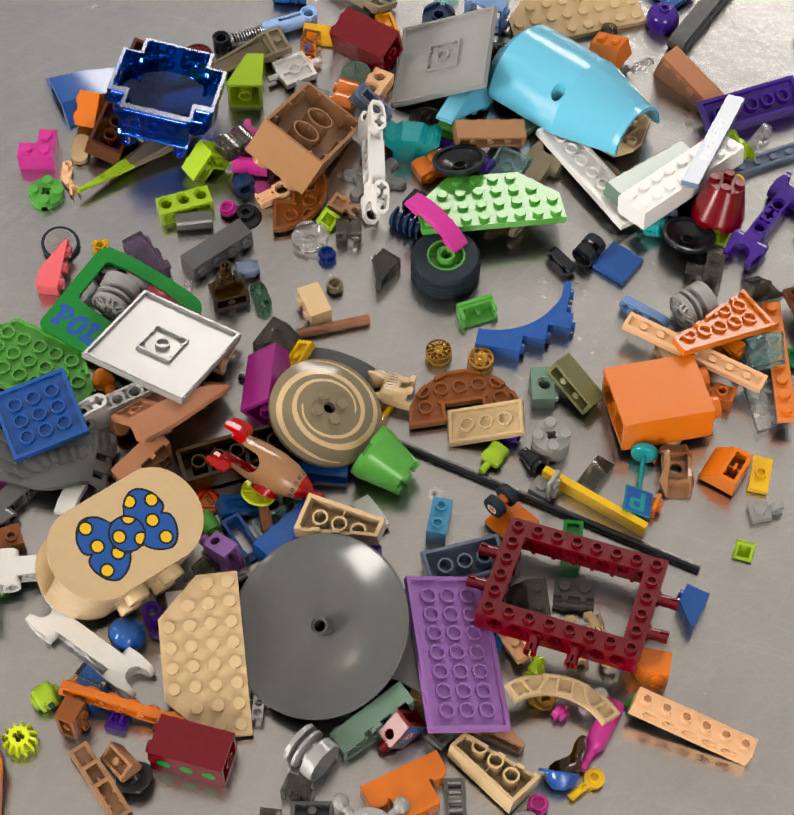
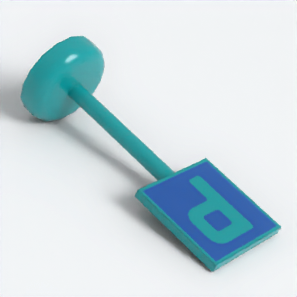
(635, 499)

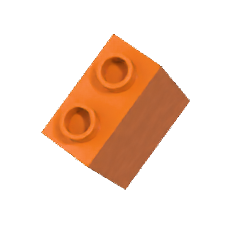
(660, 401)

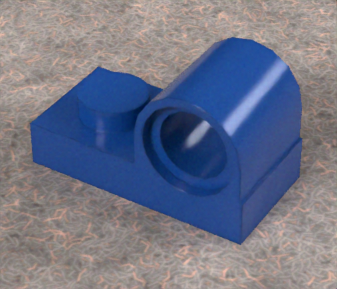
(231, 504)

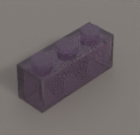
(141, 248)

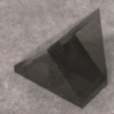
(760, 289)

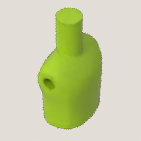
(493, 456)

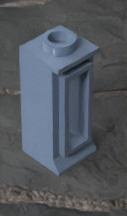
(364, 95)

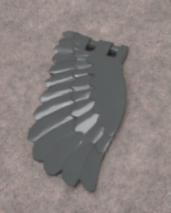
(64, 465)

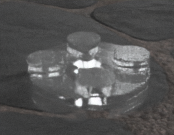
(309, 246)

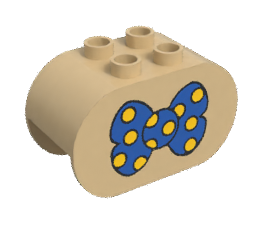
(120, 545)

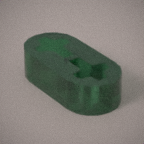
(257, 299)

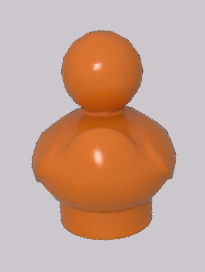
(104, 381)

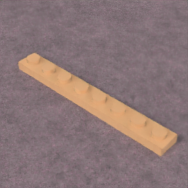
(707, 358)

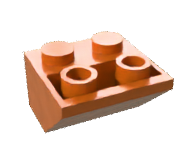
(726, 468)

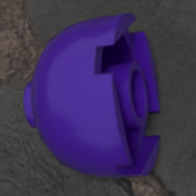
(662, 19)

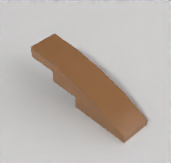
(99, 780)

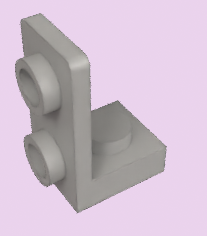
(546, 488)

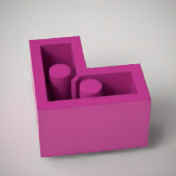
(40, 155)

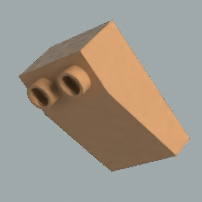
(302, 137)

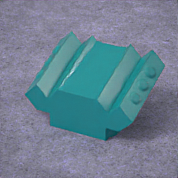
(411, 139)

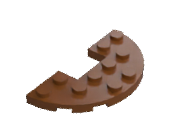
(300, 207)
(452, 390)

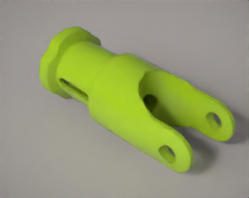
(733, 134)

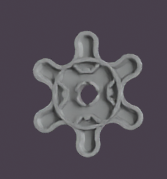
(357, 178)

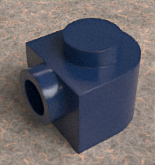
(243, 184)

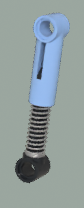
(223, 41)

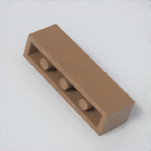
(490, 132)

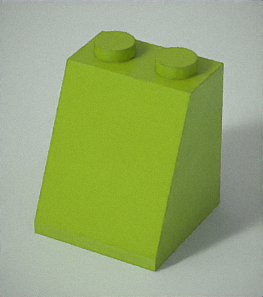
(247, 83)

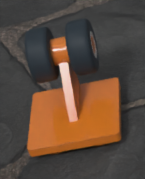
(503, 507)

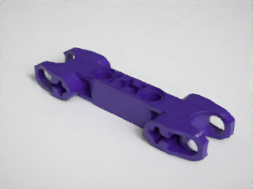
(751, 242)

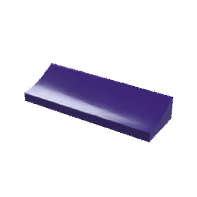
(762, 104)

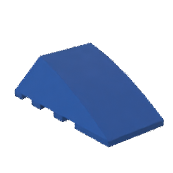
(69, 85)

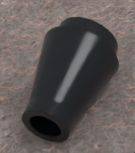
(532, 460)

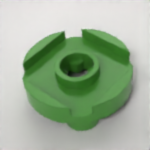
(44, 184)

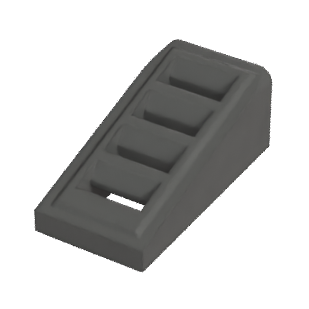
(454, 783)

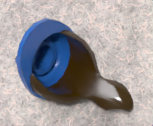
(564, 772)

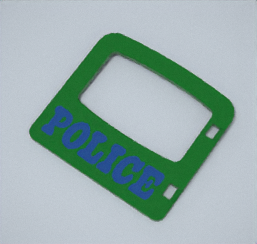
(80, 325)

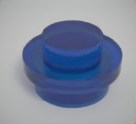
(327, 255)

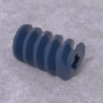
(405, 223)

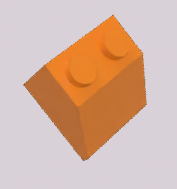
(611, 47)
(654, 669)

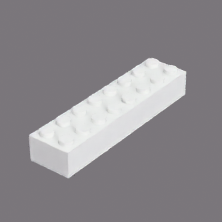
(663, 189)

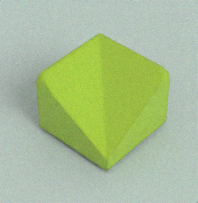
(327, 218)

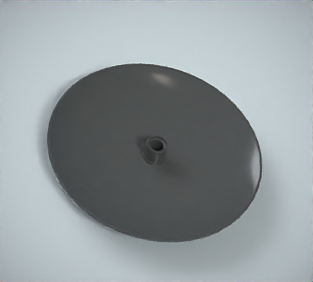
(364, 634)

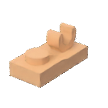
(515, 649)

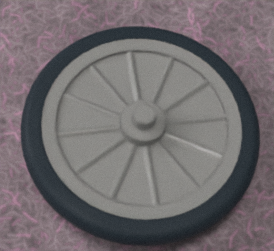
(55, 236)

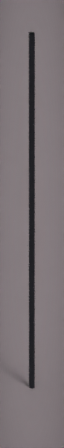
(546, 505)

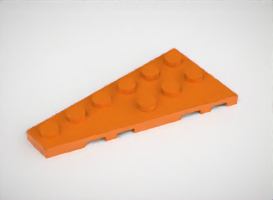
(727, 323)

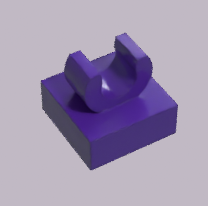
(117, 723)

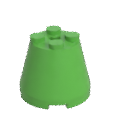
(385, 462)

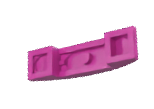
(437, 220)

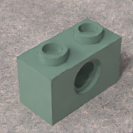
(541, 397)

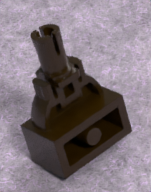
(229, 289)

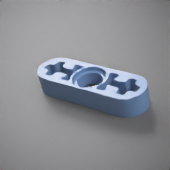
(630, 304)

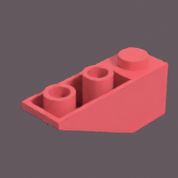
(51, 274)

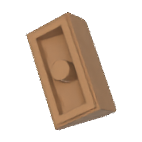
(120, 761)

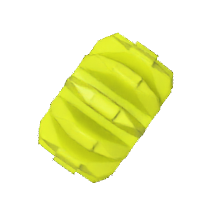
(25, 745)

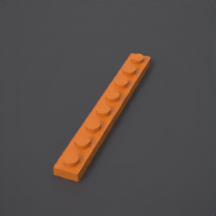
(781, 374)

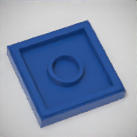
(617, 263)

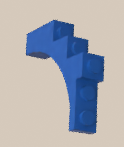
(512, 342)

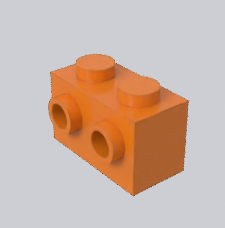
(88, 108)

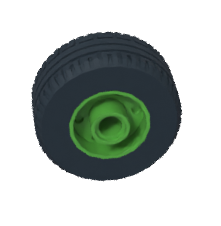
(443, 272)

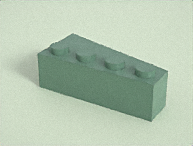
(364, 726)

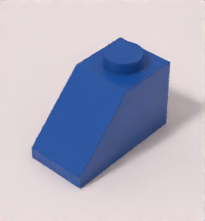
(691, 606)

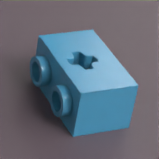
(439, 521)

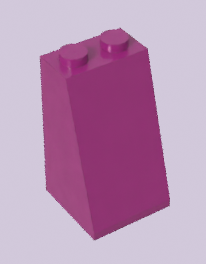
(261, 374)

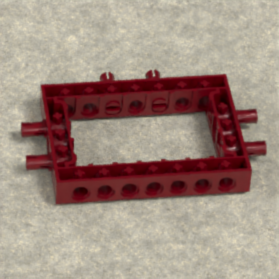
(563, 635)

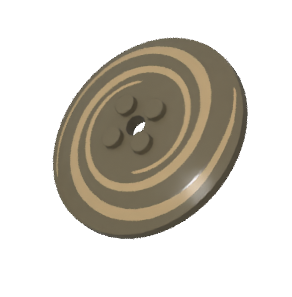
(309, 430)

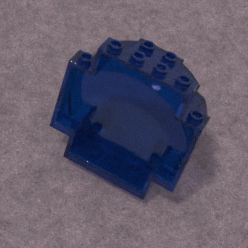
(165, 94)

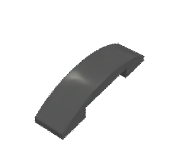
(354, 363)

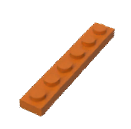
(113, 702)

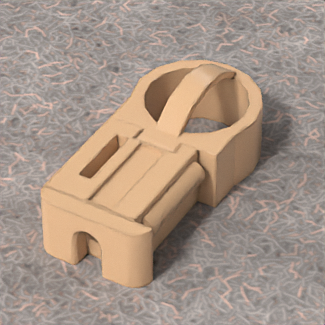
(266, 197)

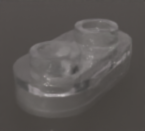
(762, 134)

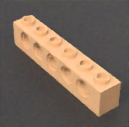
(693, 726)

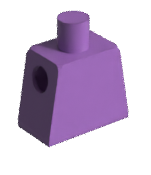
(222, 551)

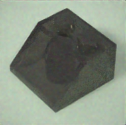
(278, 332)
(530, 595)

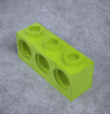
(183, 202)

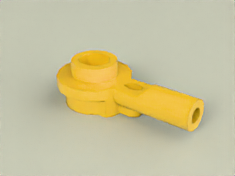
(593, 779)

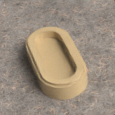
(78, 155)

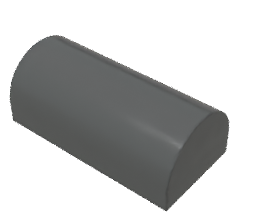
(194, 220)
(311, 808)

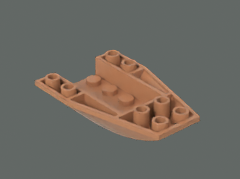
(158, 415)

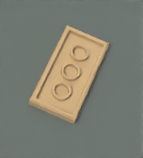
(486, 422)

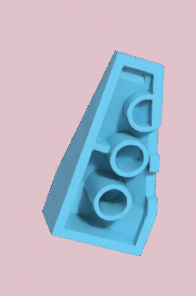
(463, 104)

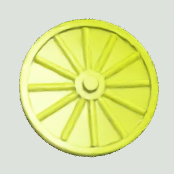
(254, 497)

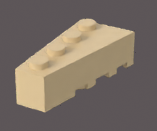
(328, 516)
(493, 772)

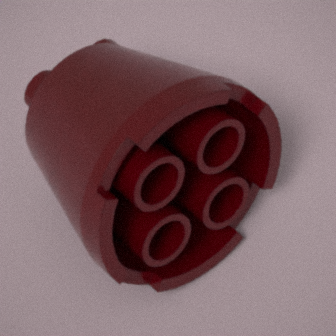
(720, 202)

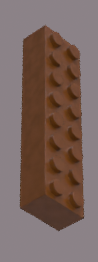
(104, 140)

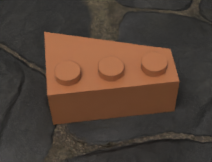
(144, 455)

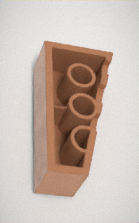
(685, 77)

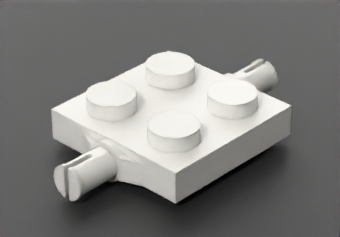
(294, 68)

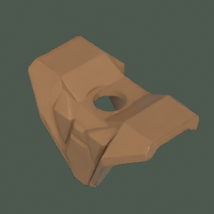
(672, 484)

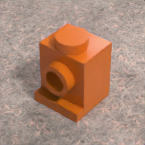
(725, 393)

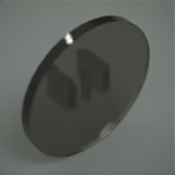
(425, 115)

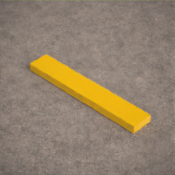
(599, 503)

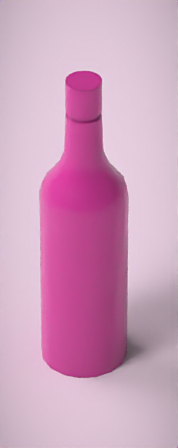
(599, 736)

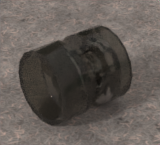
(349, 229)

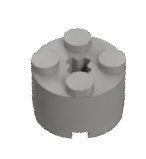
(551, 439)

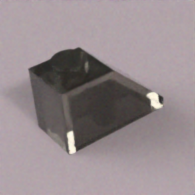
(384, 268)

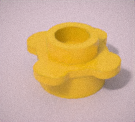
(97, 245)

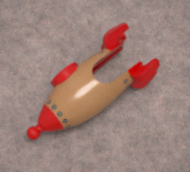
(276, 470)

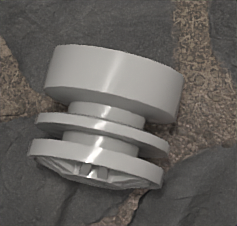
(115, 294)
(692, 304)
(311, 752)

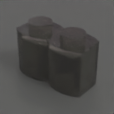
(234, 143)

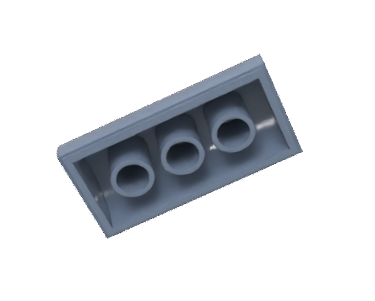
(459, 559)

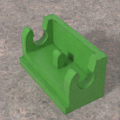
(476, 311)

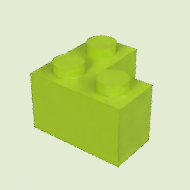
(203, 161)

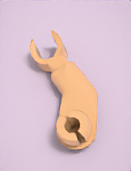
(66, 174)

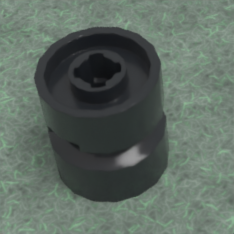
(589, 249)

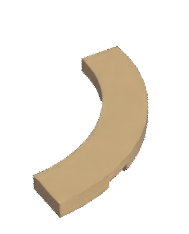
(566, 688)

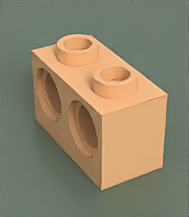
(380, 82)

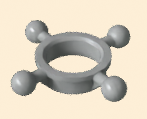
(341, 802)

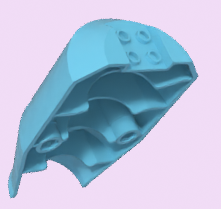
(566, 89)

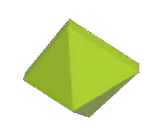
(744, 550)

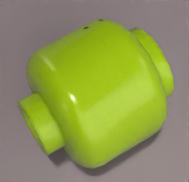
(45, 696)

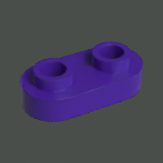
(152, 621)

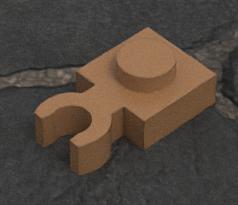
(341, 204)

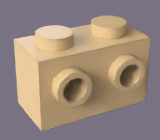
(314, 304)

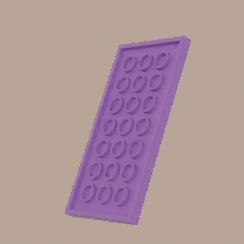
(454, 658)

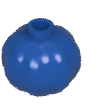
(126, 633)

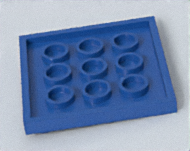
(41, 415)

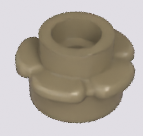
(334, 281)

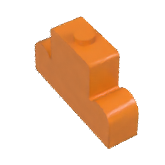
(412, 781)

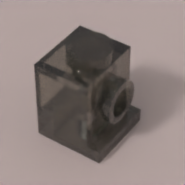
(297, 788)

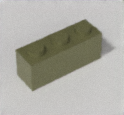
(575, 383)

